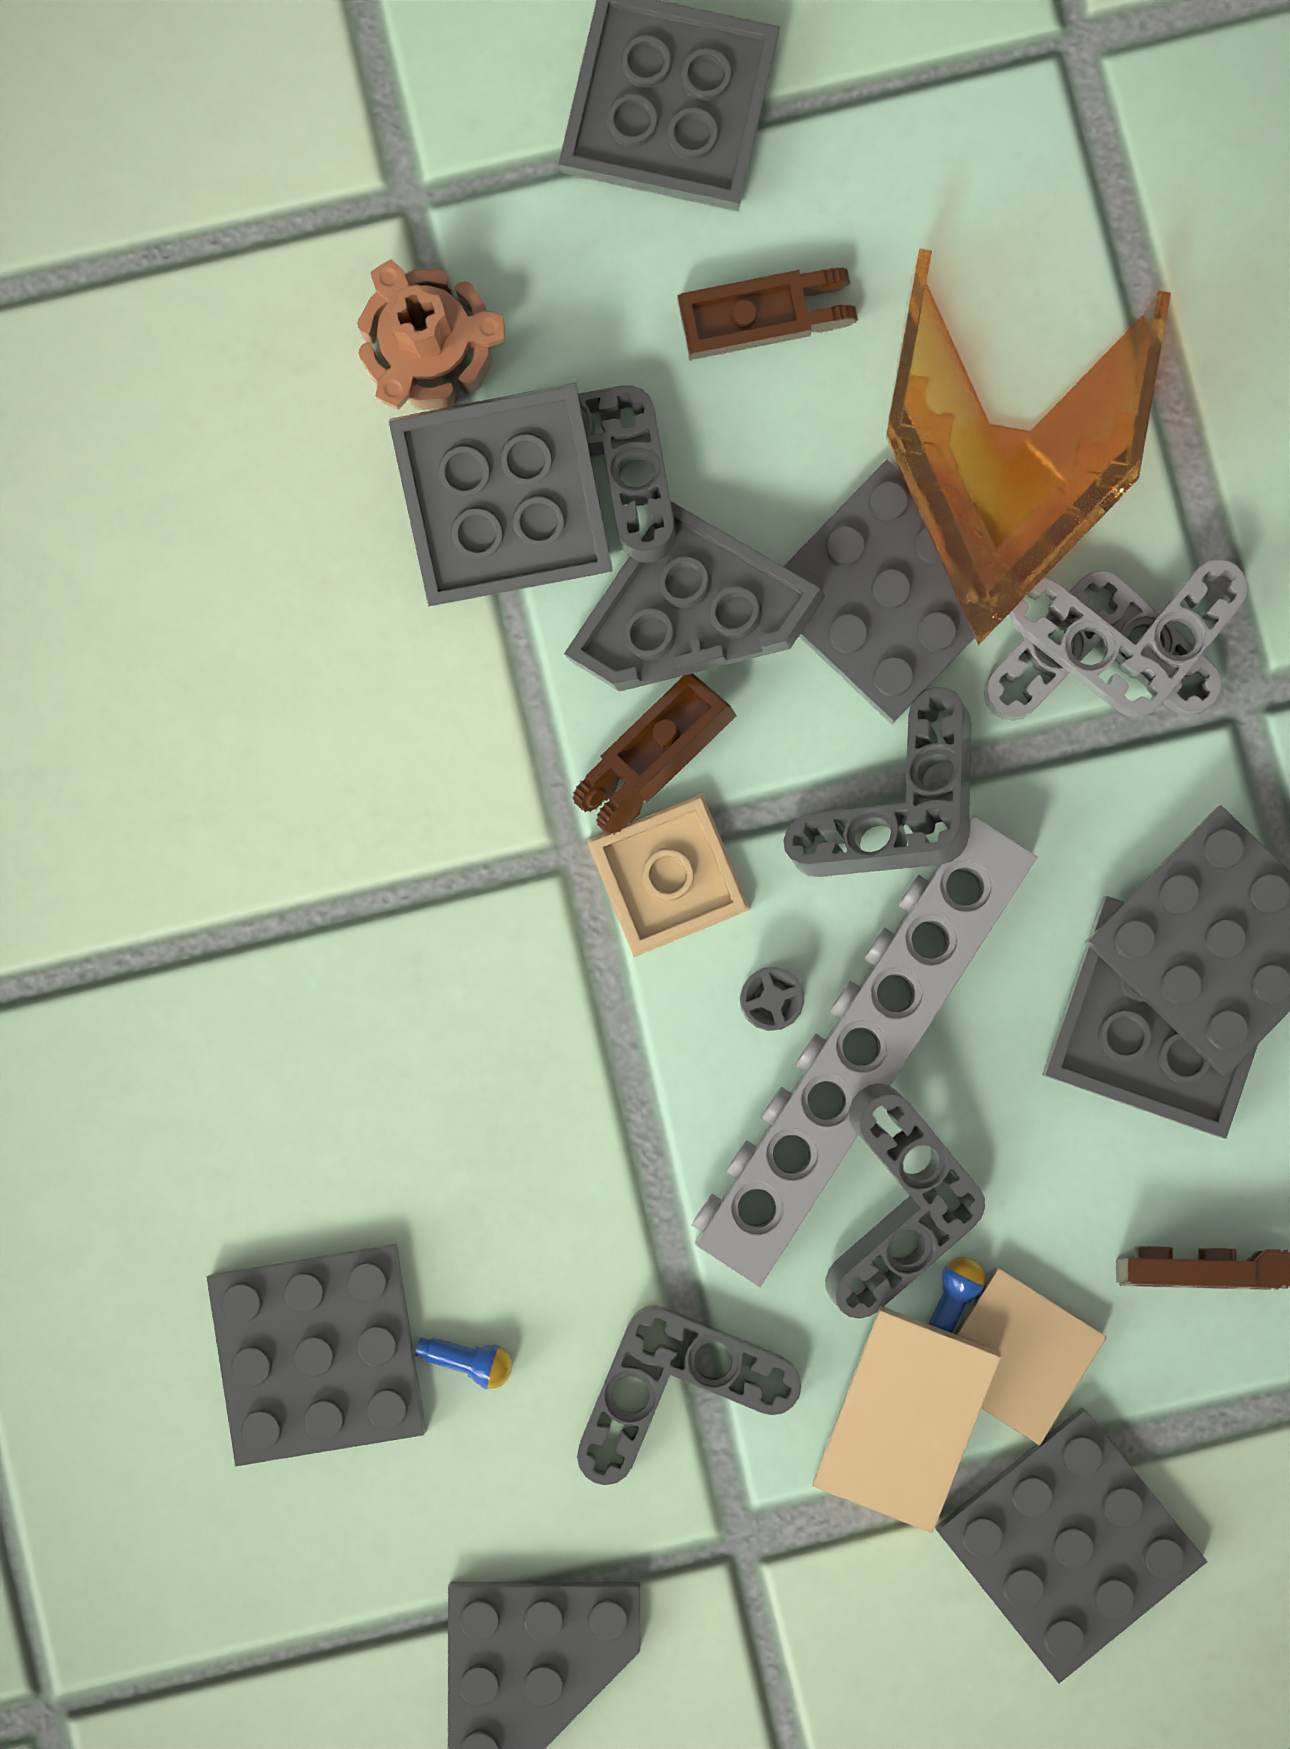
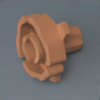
(420, 299)

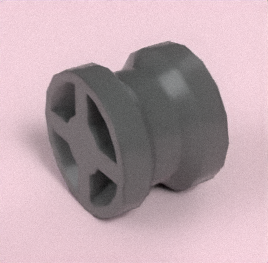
(780, 995)

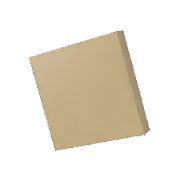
(668, 875)
(1040, 1351)

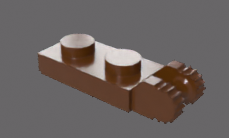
(761, 311)
(653, 752)
(1214, 1269)

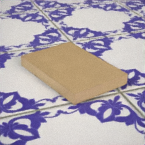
(906, 1419)

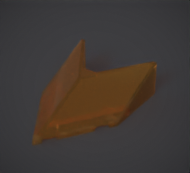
(1005, 497)

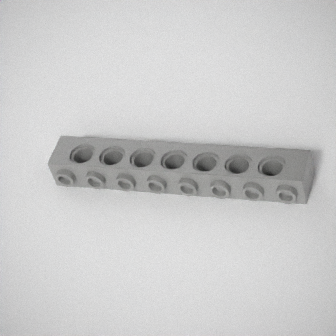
(754, 1249)

